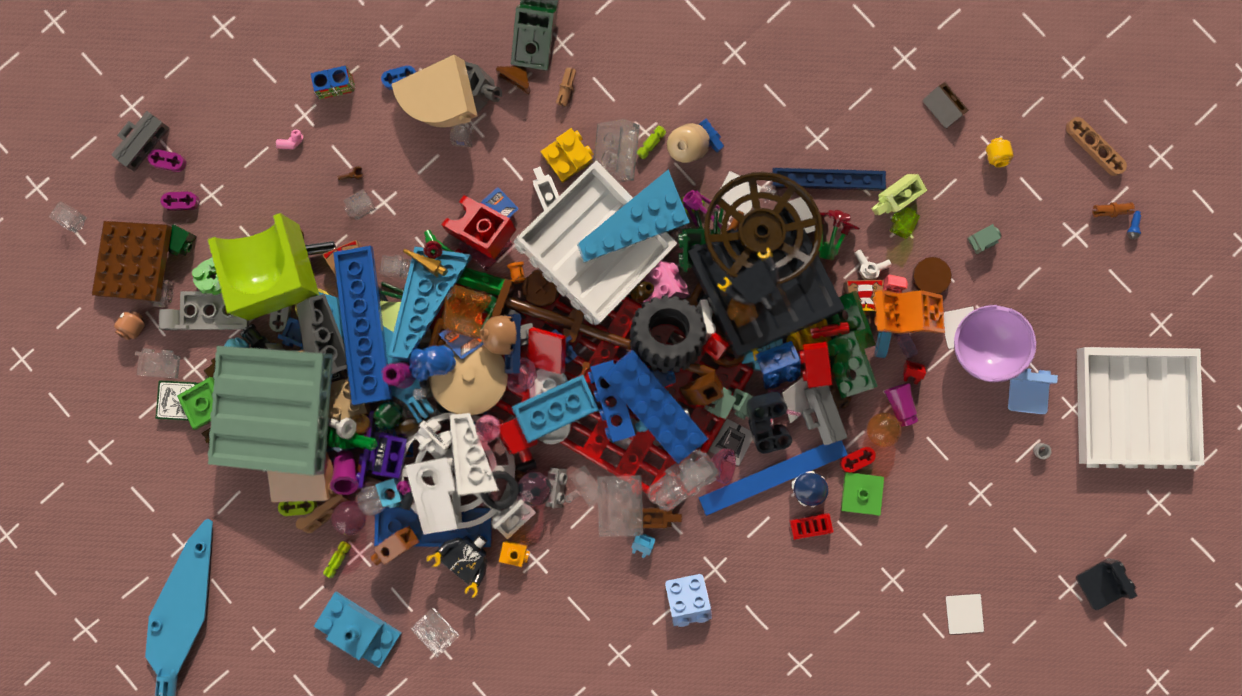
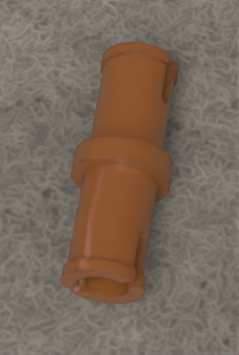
(1113, 209)

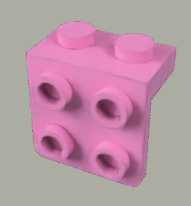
(666, 281)

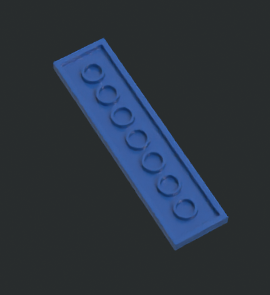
(362, 324)

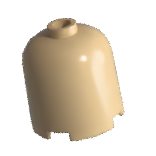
(688, 143)

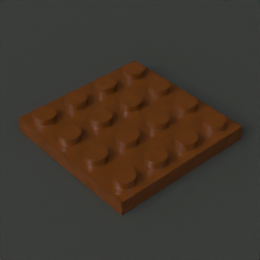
(131, 261)

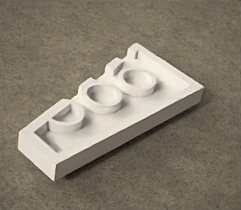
(471, 465)

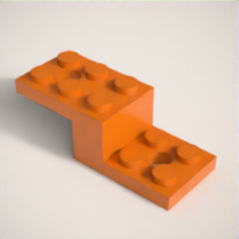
(909, 312)

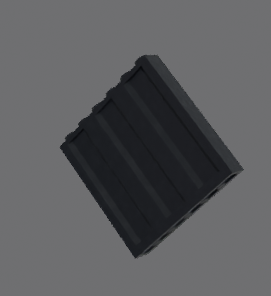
(799, 301)

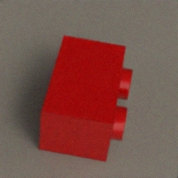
(816, 364)

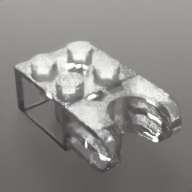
(683, 480)

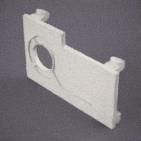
(434, 501)

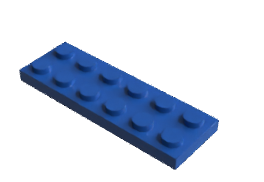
(654, 406)

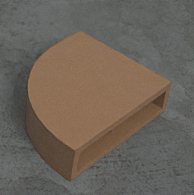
(300, 487)

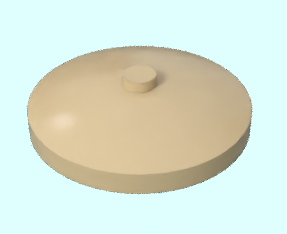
(473, 384)

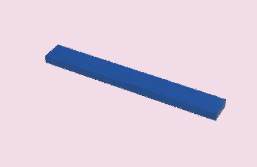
(771, 476)

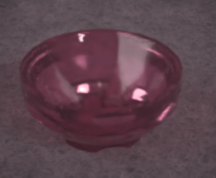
(525, 379)
(725, 463)

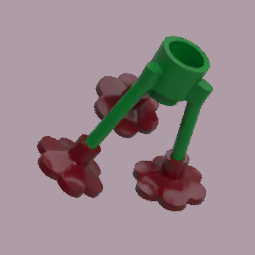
(830, 249)

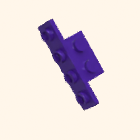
(368, 457)

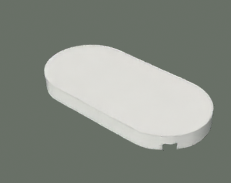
(545, 381)

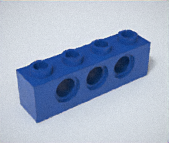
(615, 433)

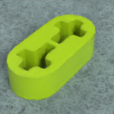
(297, 510)

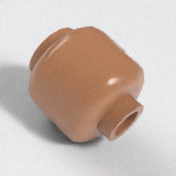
(129, 325)

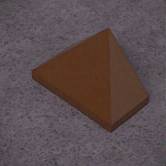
(516, 76)

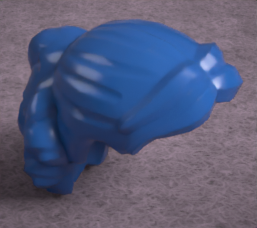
(431, 362)

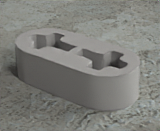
(275, 317)

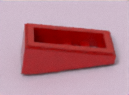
(828, 524)

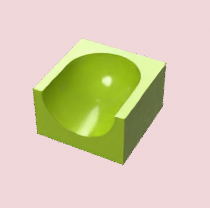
(264, 270)

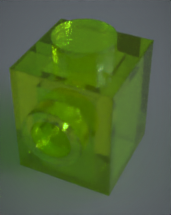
(904, 222)

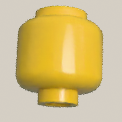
(999, 152)

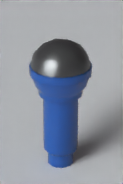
(1134, 231)

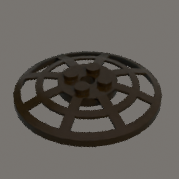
(764, 218)

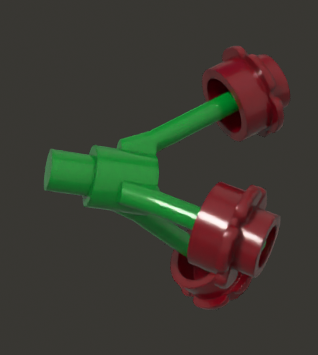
(433, 246)

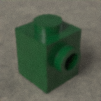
(180, 241)

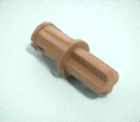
(566, 86)

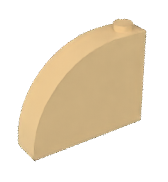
(438, 94)

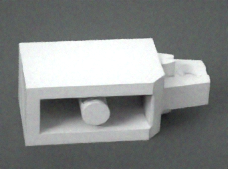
(544, 188)

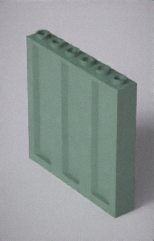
(270, 410)

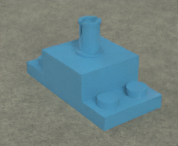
(357, 630)

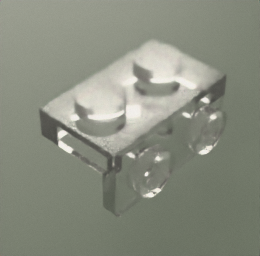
(158, 364)
(435, 632)

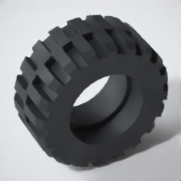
(671, 312)

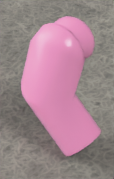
(295, 139)

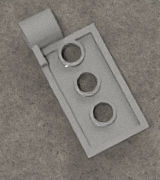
(179, 319)

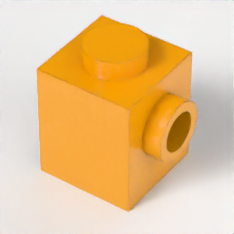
(514, 554)

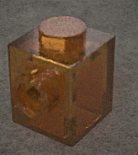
(741, 313)

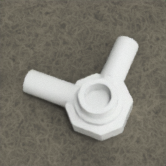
(870, 270)

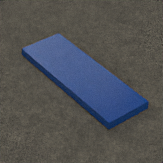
(396, 518)

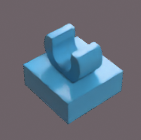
(643, 544)

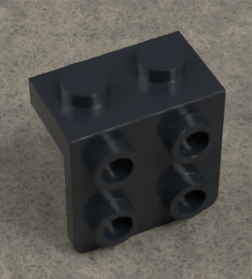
(1106, 583)

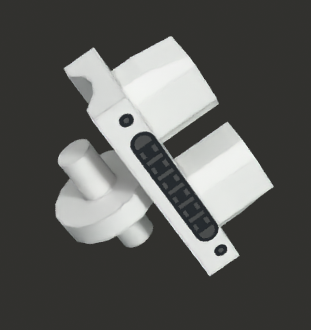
(430, 440)

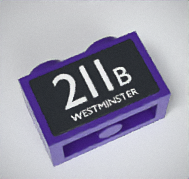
(389, 456)

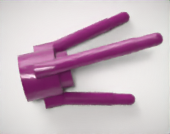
(693, 200)

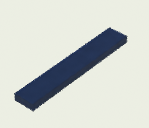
(834, 178)

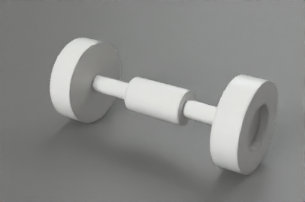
(345, 428)

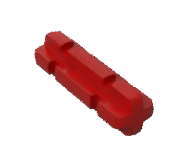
(829, 330)

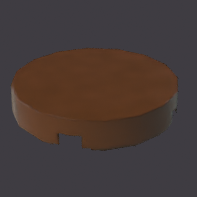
(932, 275)
(539, 290)

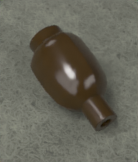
(642, 291)
(408, 427)

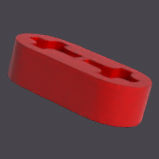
(855, 456)

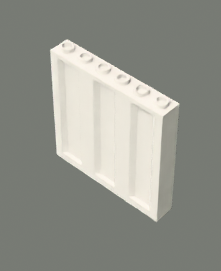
(553, 240)
(1140, 407)

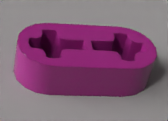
(166, 164)
(179, 197)

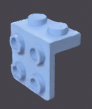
(1030, 391)
(688, 600)

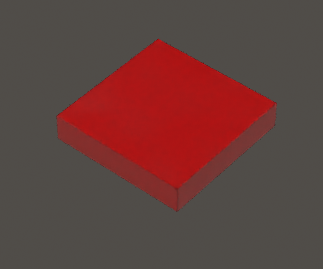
(547, 350)

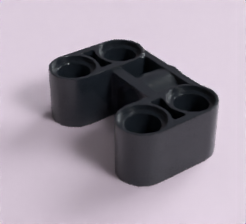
(761, 426)

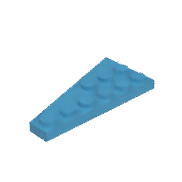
(643, 217)
(422, 300)

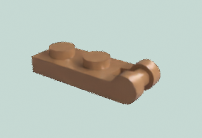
(320, 514)

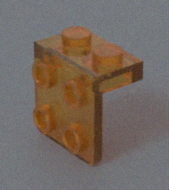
(464, 311)

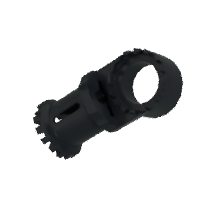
(253, 337)

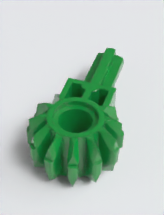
(356, 440)

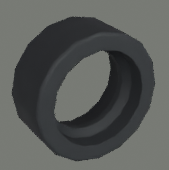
(510, 499)

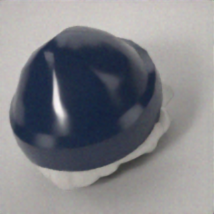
(810, 489)

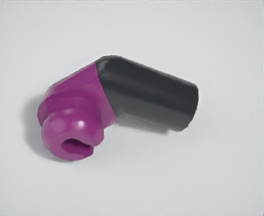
(405, 488)

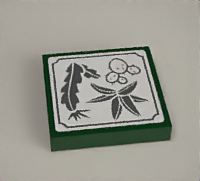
(168, 404)

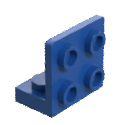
(779, 365)

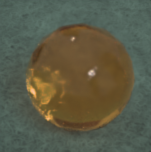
(884, 429)

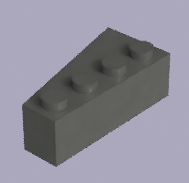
(320, 331)

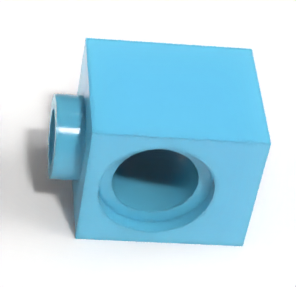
(382, 488)

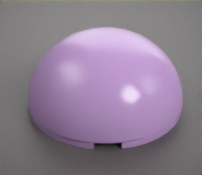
(994, 343)

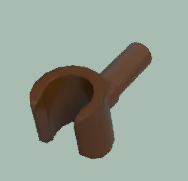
(352, 174)

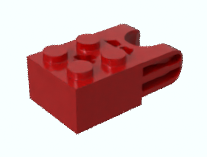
(481, 228)

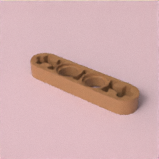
(1098, 143)

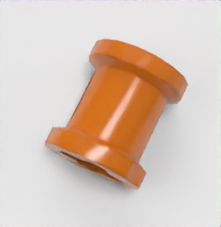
(516, 272)

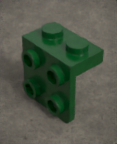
(686, 240)

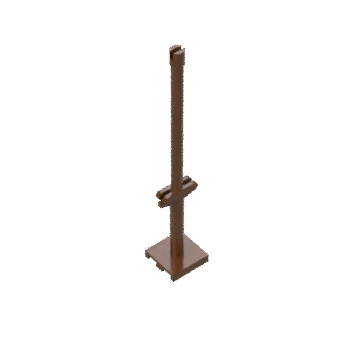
(572, 324)

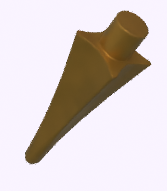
(432, 265)

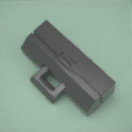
(140, 141)
(828, 418)

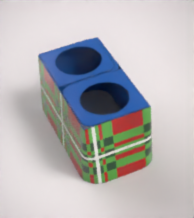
(342, 88)

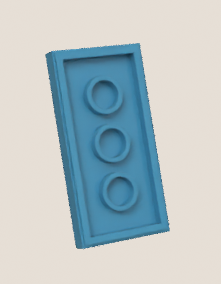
(555, 408)

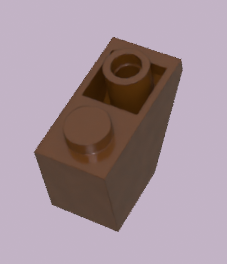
(703, 390)

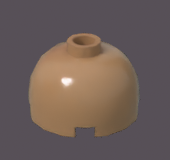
(499, 334)

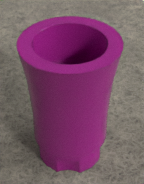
(404, 375)
(902, 404)
(344, 474)

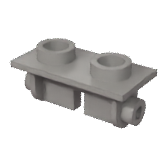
(558, 479)

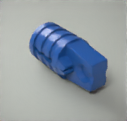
(714, 137)

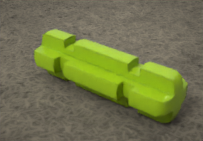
(651, 142)
(337, 559)

